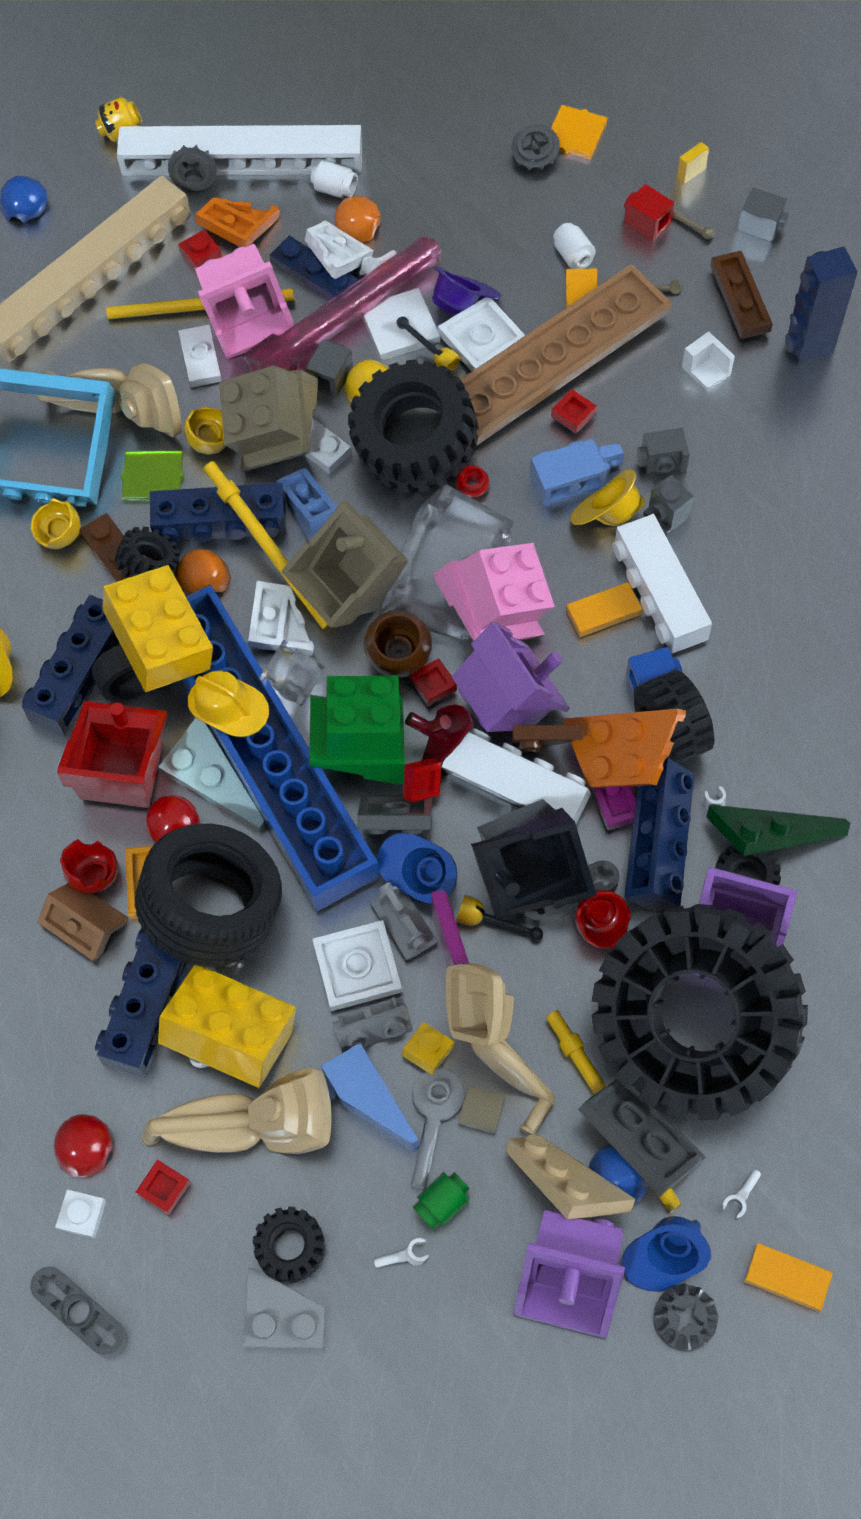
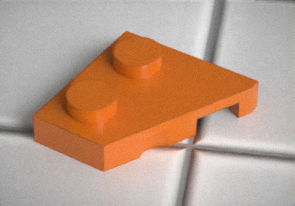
(236, 220)

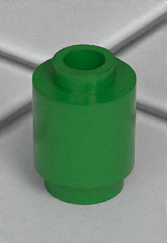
(442, 1199)

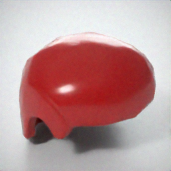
(169, 814)
(89, 866)
(603, 919)
(82, 1145)

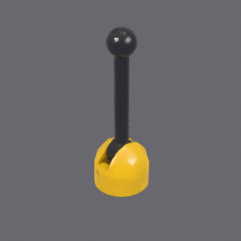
(442, 356)
(473, 912)

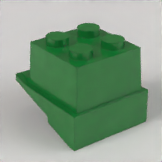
(359, 727)

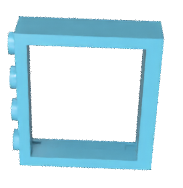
(71, 389)

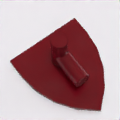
(444, 731)

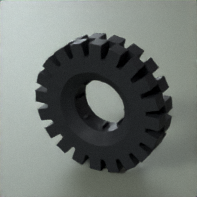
(755, 978)

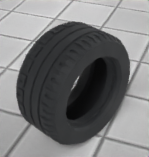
(196, 935)

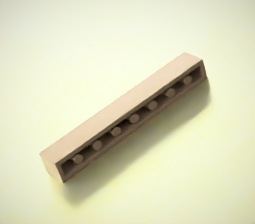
(90, 265)

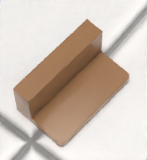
(80, 920)

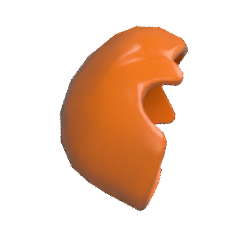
(358, 217)
(201, 569)

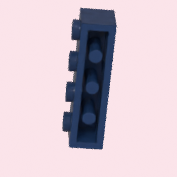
(821, 304)
(203, 515)
(68, 676)
(660, 839)
(135, 1014)

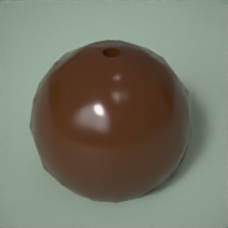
(395, 632)

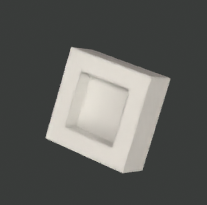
(80, 1214)

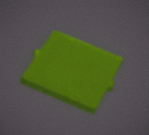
(150, 472)

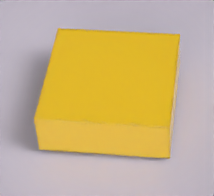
(692, 162)

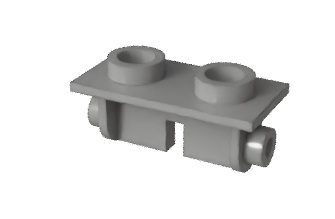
(403, 921)
(388, 1021)

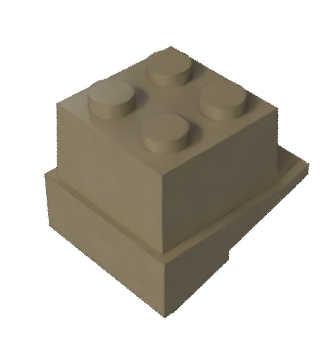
(268, 415)
(345, 567)

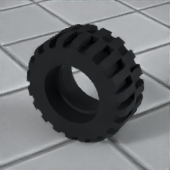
(397, 392)

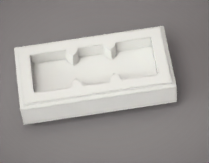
(200, 356)

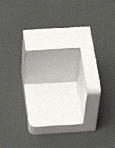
(707, 361)

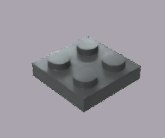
(393, 812)

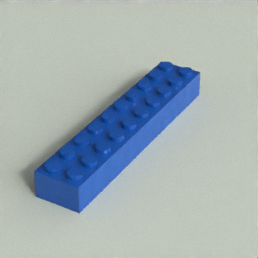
(275, 771)

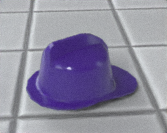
(458, 293)

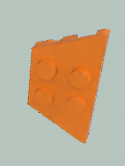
(625, 746)

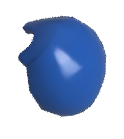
(23, 198)
(615, 1169)

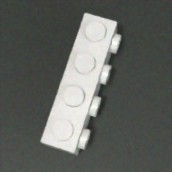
(662, 584)
(514, 777)

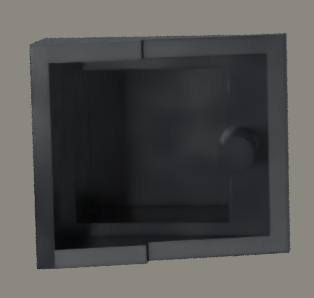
(532, 860)

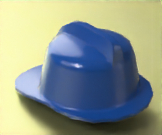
(416, 866)
(666, 1254)

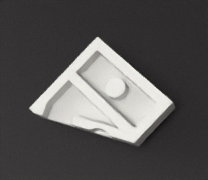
(277, 619)

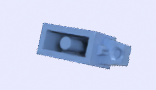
(573, 470)

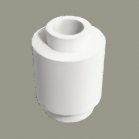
(334, 179)
(574, 246)

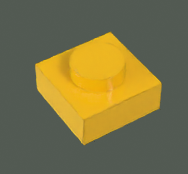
(427, 1048)

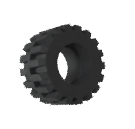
(677, 691)

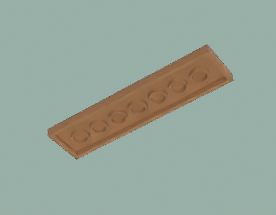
(563, 348)

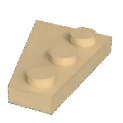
(566, 1181)

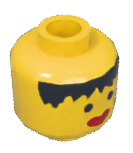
(116, 114)

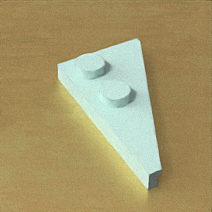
(204, 769)

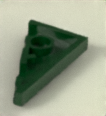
(764, 830)

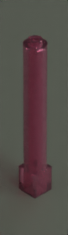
(345, 308)

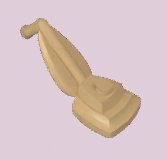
(143, 396)
(482, 1015)
(288, 1117)

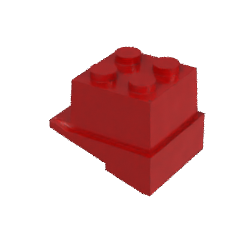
(113, 753)

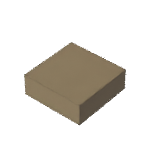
(481, 1109)

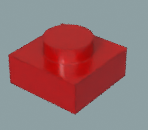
(199, 249)
(573, 411)
(433, 682)
(422, 779)
(163, 1187)

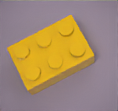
(157, 628)
(226, 1025)

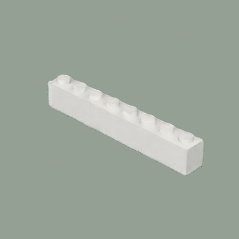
(241, 148)

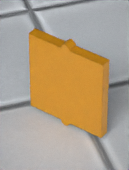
(578, 131)

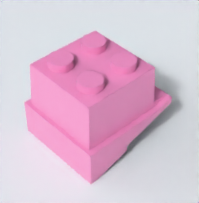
(242, 300)
(498, 587)

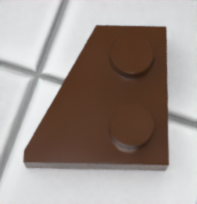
(533, 737)

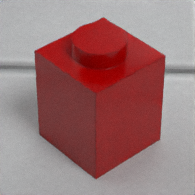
(648, 212)

